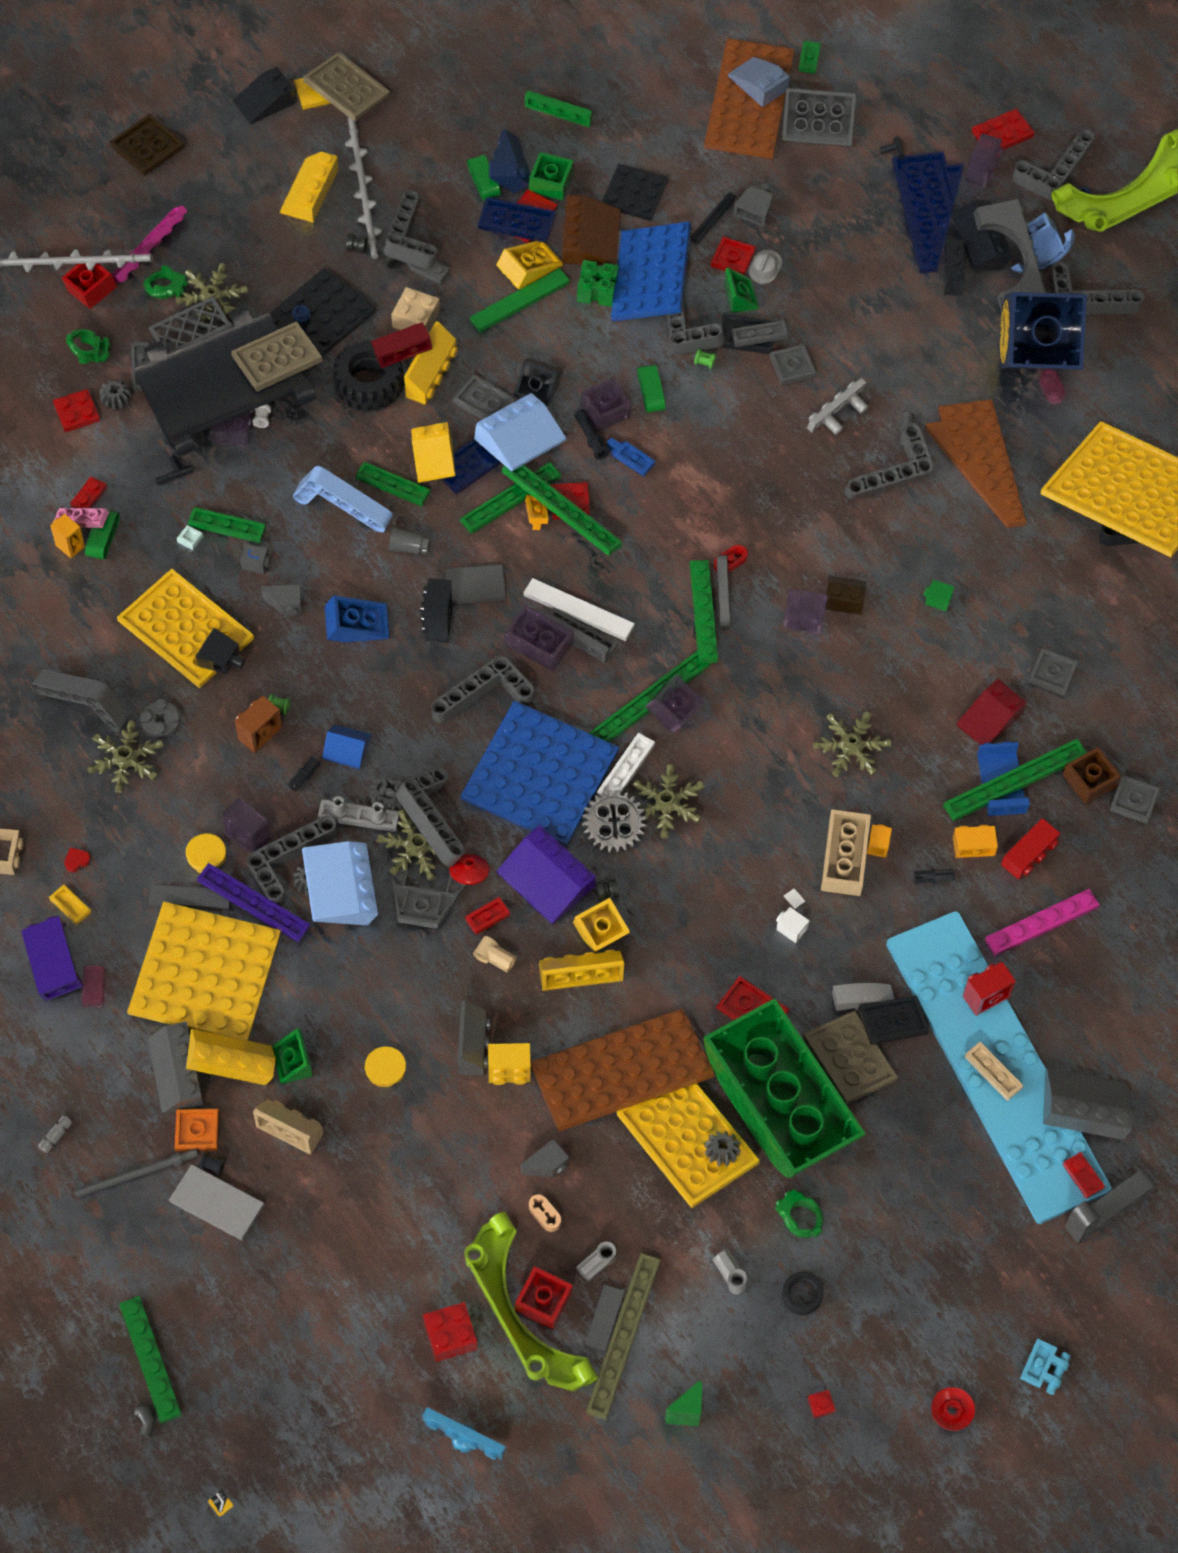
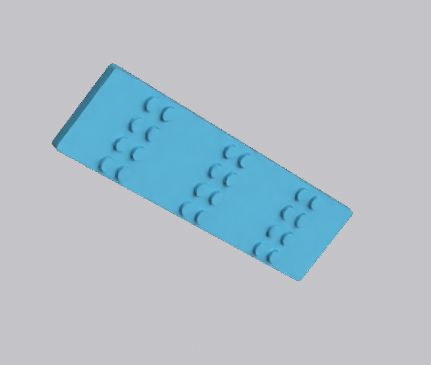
(936, 967)

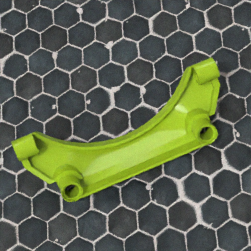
(1151, 187)
(489, 1269)

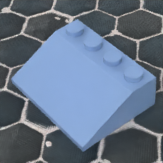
(519, 432)
(340, 883)

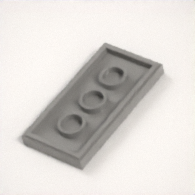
(216, 1202)

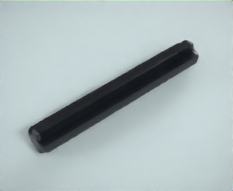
(713, 218)

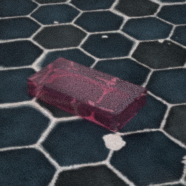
(93, 986)

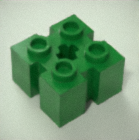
(597, 283)

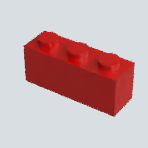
(1031, 849)

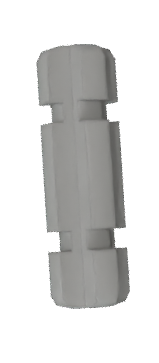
(55, 1134)

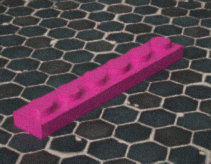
(152, 240)
(1042, 922)

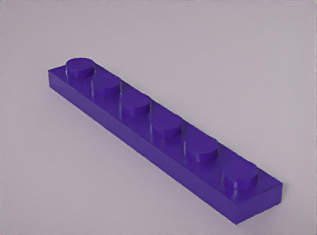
(253, 902)

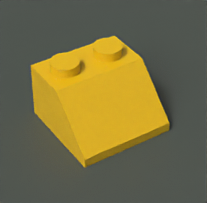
(601, 925)

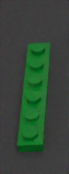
(703, 611)
(150, 1360)

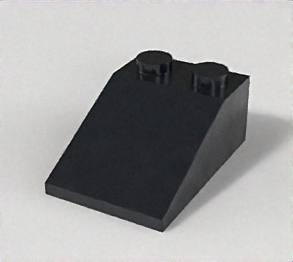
(265, 96)

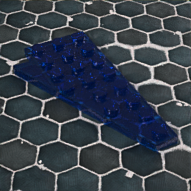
(928, 198)

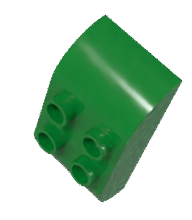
(780, 1090)

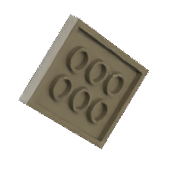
(346, 86)
(276, 356)
(849, 1058)

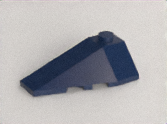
(509, 163)

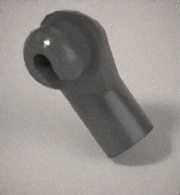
(147, 1418)

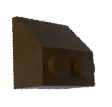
(845, 595)

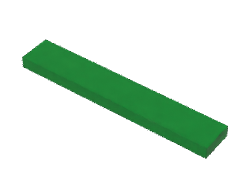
(519, 300)
(505, 501)

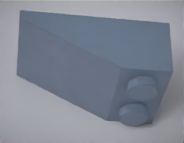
(761, 80)

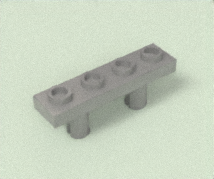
(826, 414)
(359, 815)

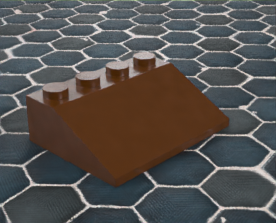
(590, 231)

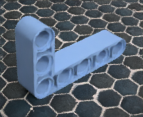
(344, 496)

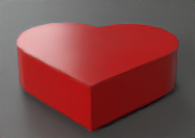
(76, 859)

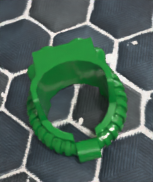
(177, 285)
(100, 346)
(797, 1199)

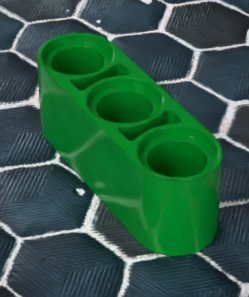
(479, 171)
(651, 388)
(101, 538)

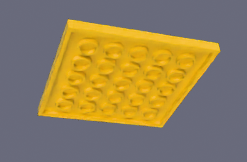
(204, 971)

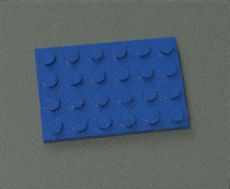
(651, 271)

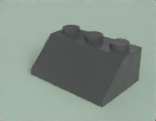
(472, 1040)

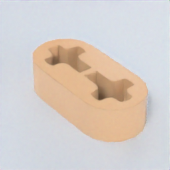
(548, 1210)

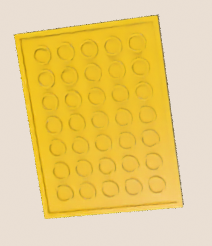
(1122, 487)

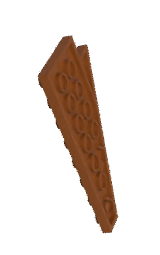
(975, 445)

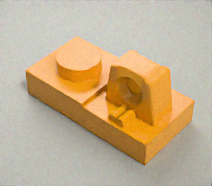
(536, 512)

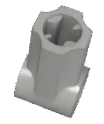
(596, 1262)
(730, 1270)

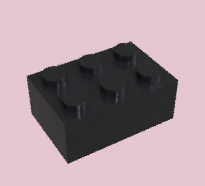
(437, 610)

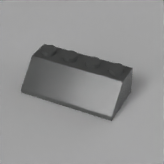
(175, 1084)

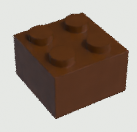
(1091, 775)

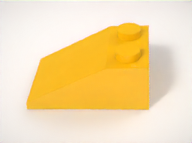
(528, 263)
(433, 452)

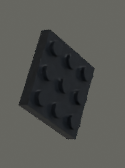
(635, 191)

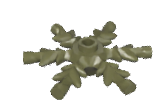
(211, 291)
(851, 744)
(125, 757)
(668, 801)
(414, 844)

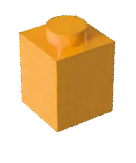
(879, 840)

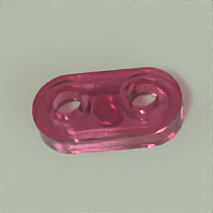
(1050, 385)

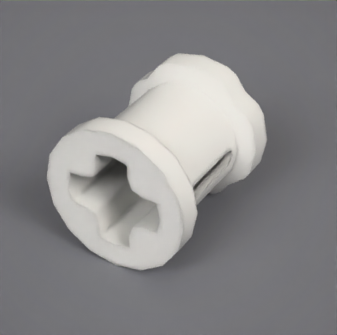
(261, 416)

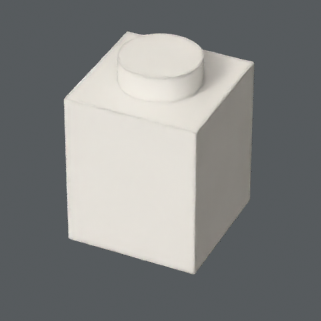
(792, 924)

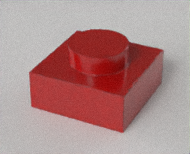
(821, 1404)

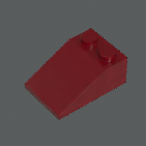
(992, 713)

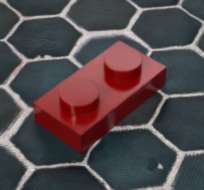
(89, 494)
(487, 916)
(1083, 1175)

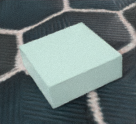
(190, 537)

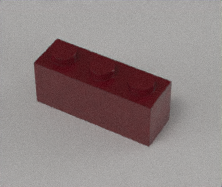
(401, 344)

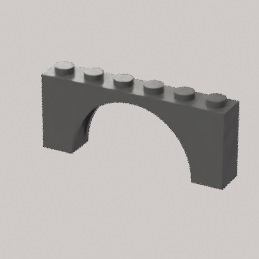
(1009, 220)

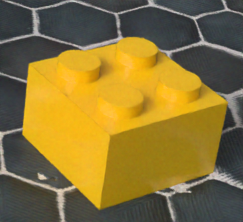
(509, 1063)

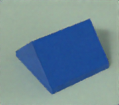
(346, 746)

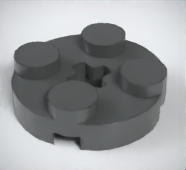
(157, 709)

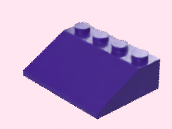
(546, 875)

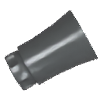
(408, 541)

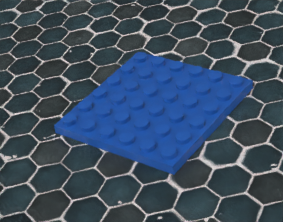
(539, 772)

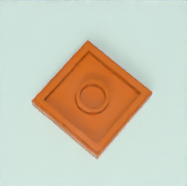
(196, 1129)

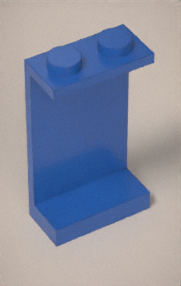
(993, 762)

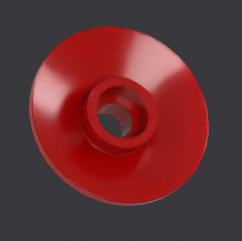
(470, 869)
(958, 1400)

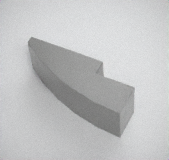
(857, 994)

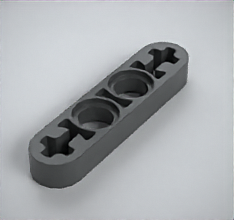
(723, 593)

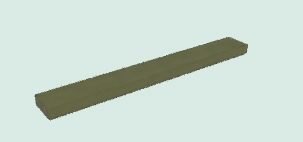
(623, 1336)

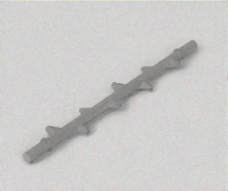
(362, 193)
(74, 258)

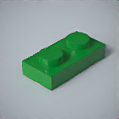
(809, 57)

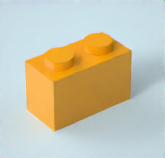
(67, 535)
(975, 841)

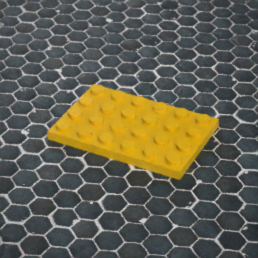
(176, 622)
(675, 1135)

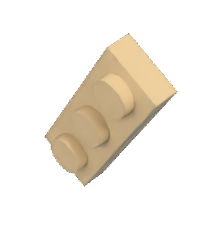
(994, 1071)

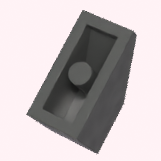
(283, 598)
(546, 1162)

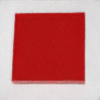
(733, 255)

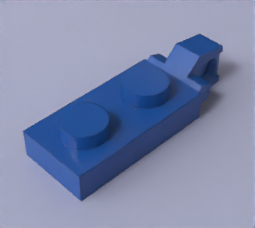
(631, 456)

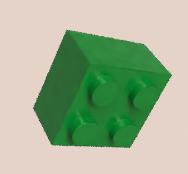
(551, 176)

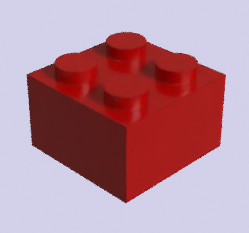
(89, 285)
(988, 988)
(543, 1298)
(450, 1332)

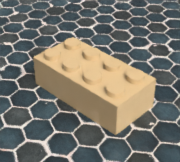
(845, 852)

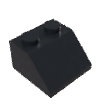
(538, 379)

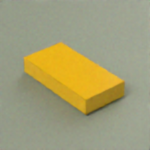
(70, 904)

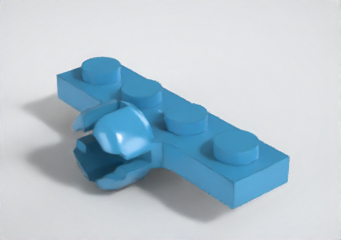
(463, 1436)

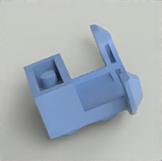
(1047, 242)

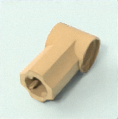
(489, 951)

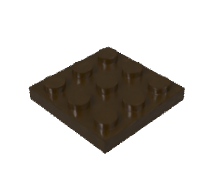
(147, 144)

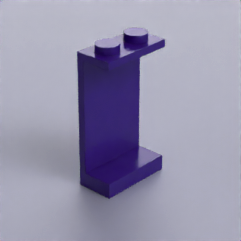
(51, 958)

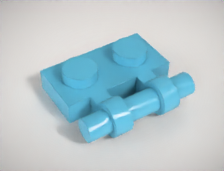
(1038, 1364)

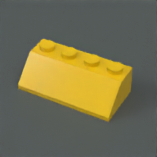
(311, 186)
(428, 367)
(581, 970)
(230, 1057)

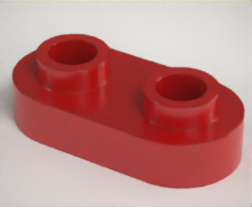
(732, 561)

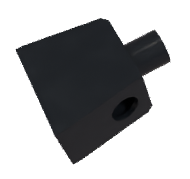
(219, 653)

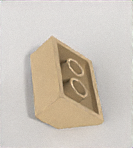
(288, 1125)

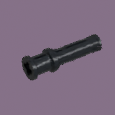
(595, 440)

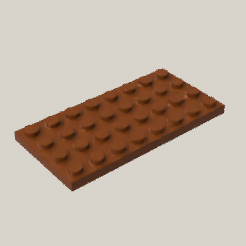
(736, 119)
(621, 1069)

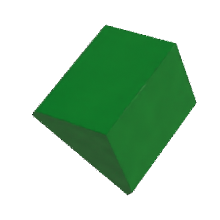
(739, 292)
(292, 1058)
(687, 1408)

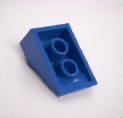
(355, 620)

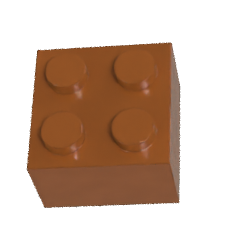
(258, 724)

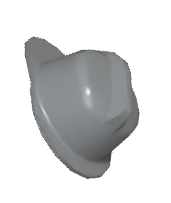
(765, 266)

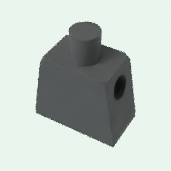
(754, 205)

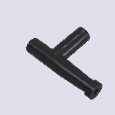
(897, 145)
(178, 471)

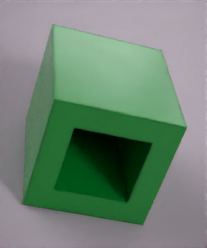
(938, 595)

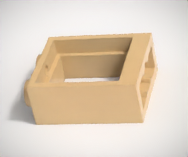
(9, 867)

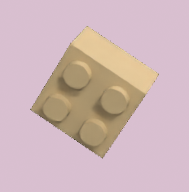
(415, 308)

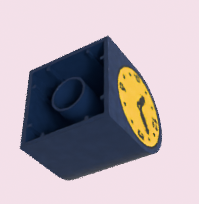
(1042, 331)

